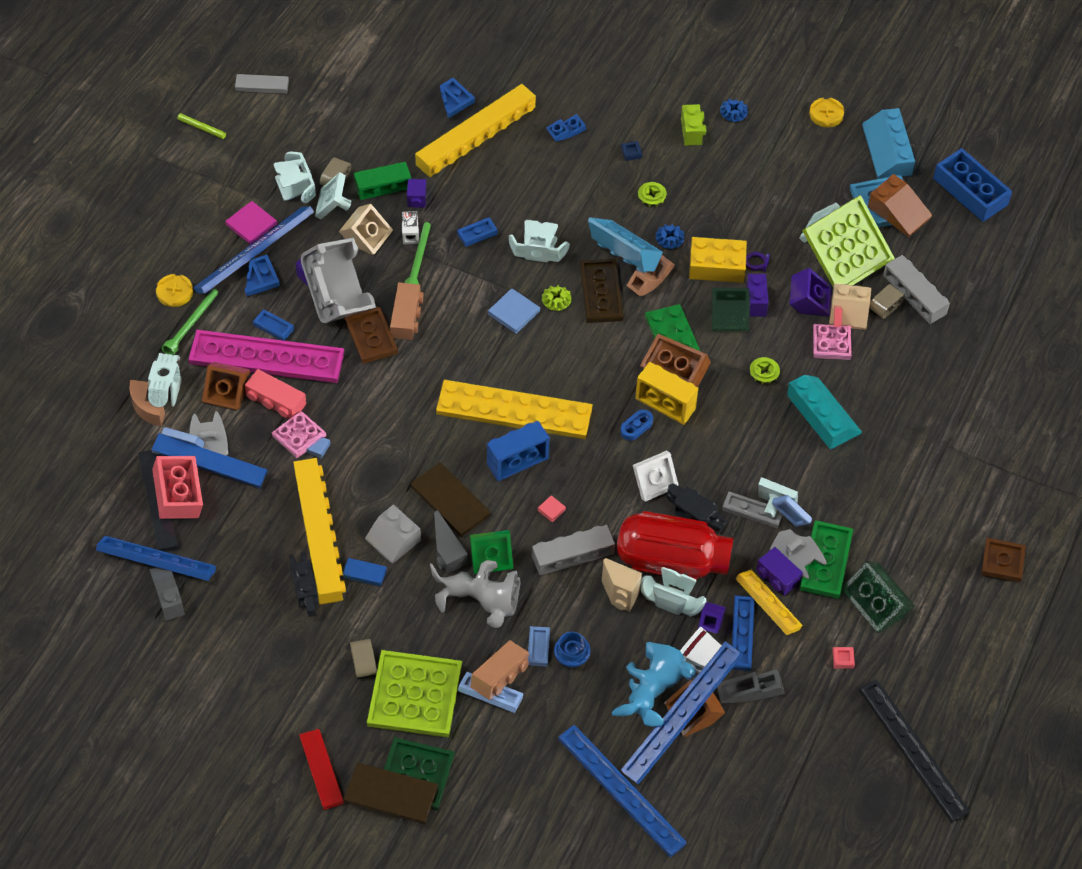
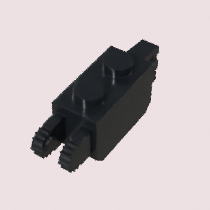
(693, 506)
(304, 584)

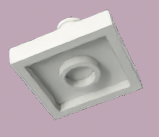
(655, 475)

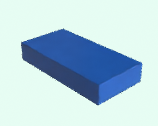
(273, 325)
(364, 572)

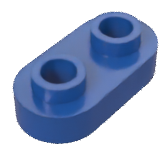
(635, 425)

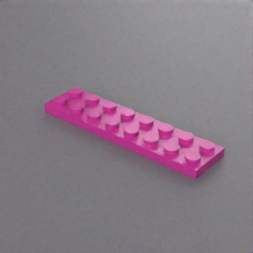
(268, 355)

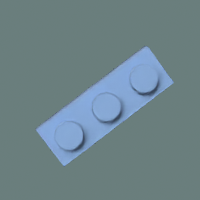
(507, 699)

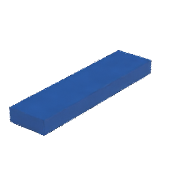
(743, 631)

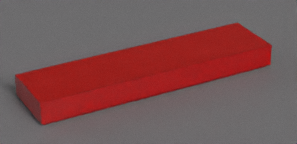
(321, 769)

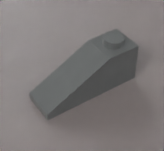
(449, 550)
(167, 593)

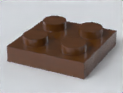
(1003, 559)

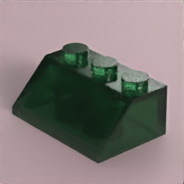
(877, 596)

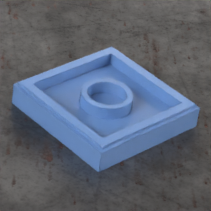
(514, 311)

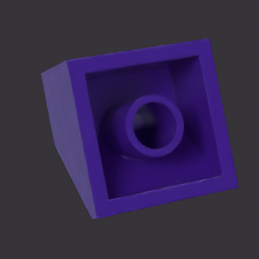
(810, 293)

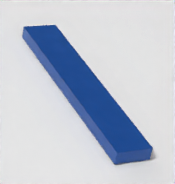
(211, 461)
(156, 558)

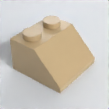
(367, 229)
(854, 304)
(621, 584)

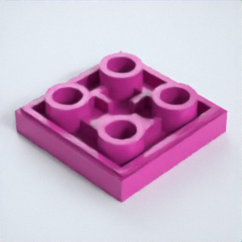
(251, 222)

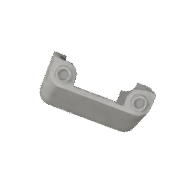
(334, 280)

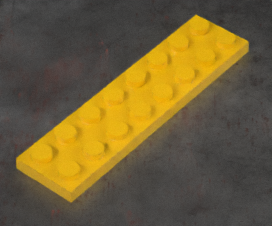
(513, 408)

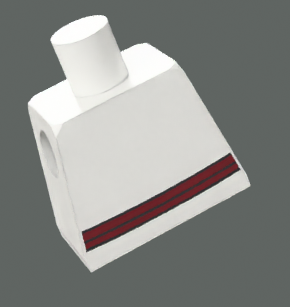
(700, 649)

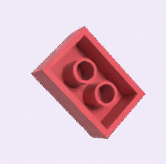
(177, 487)

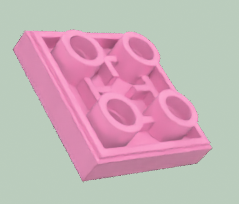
(831, 342)
(298, 434)

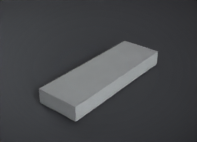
(261, 83)
(750, 509)

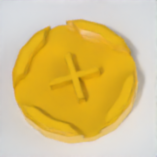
(826, 112)
(174, 290)

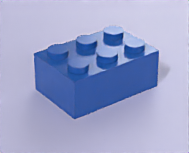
(517, 450)

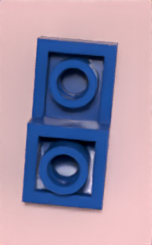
(569, 128)

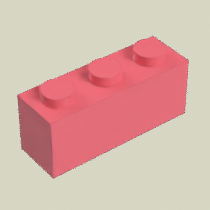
(275, 394)

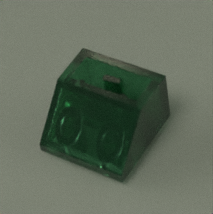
(730, 309)

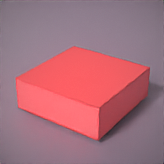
(837, 316)
(551, 509)
(843, 657)

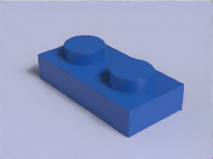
(477, 232)

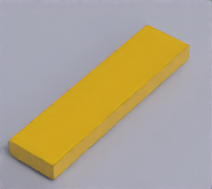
(769, 602)

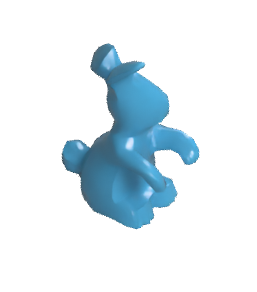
(665, 671)

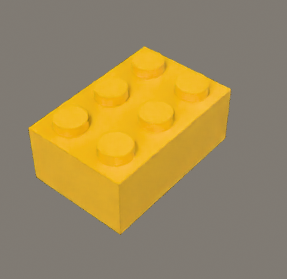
(717, 260)
(666, 393)

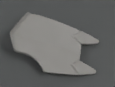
(211, 433)
(798, 549)

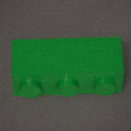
(382, 180)

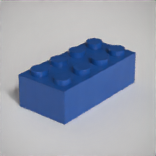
(972, 184)

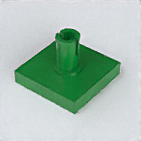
(492, 547)

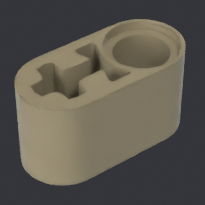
(333, 168)
(886, 301)
(363, 658)

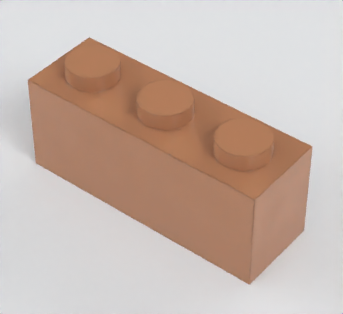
(406, 311)
(499, 670)

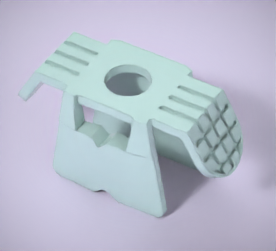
(291, 180)
(539, 243)
(159, 385)
(672, 598)

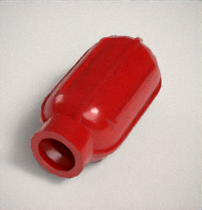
(680, 544)

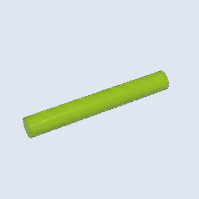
(202, 126)

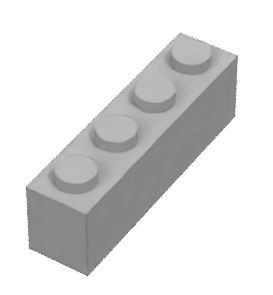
(917, 289)
(573, 549)

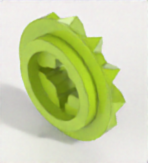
(656, 189)
(558, 303)
(763, 364)

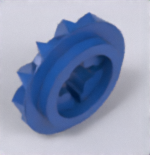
(735, 115)
(672, 241)

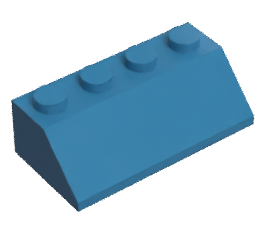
(889, 144)
(625, 244)

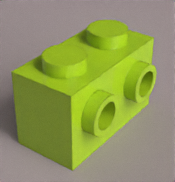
(692, 124)

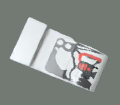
(410, 227)

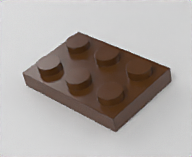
(371, 335)

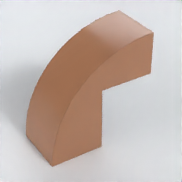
(644, 283)
(141, 404)

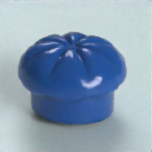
(572, 650)

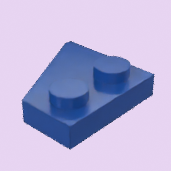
(455, 97)
(260, 276)

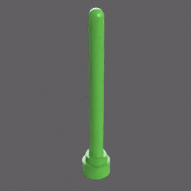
(419, 254)
(171, 346)

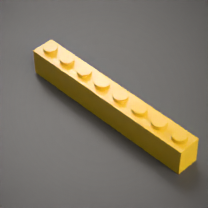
(475, 130)
(318, 531)

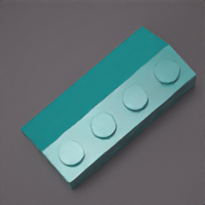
(822, 411)

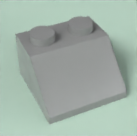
(393, 534)

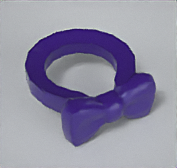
(763, 267)

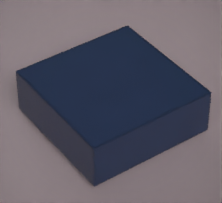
(631, 150)

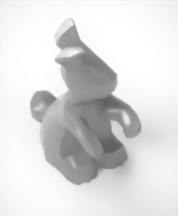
(494, 596)

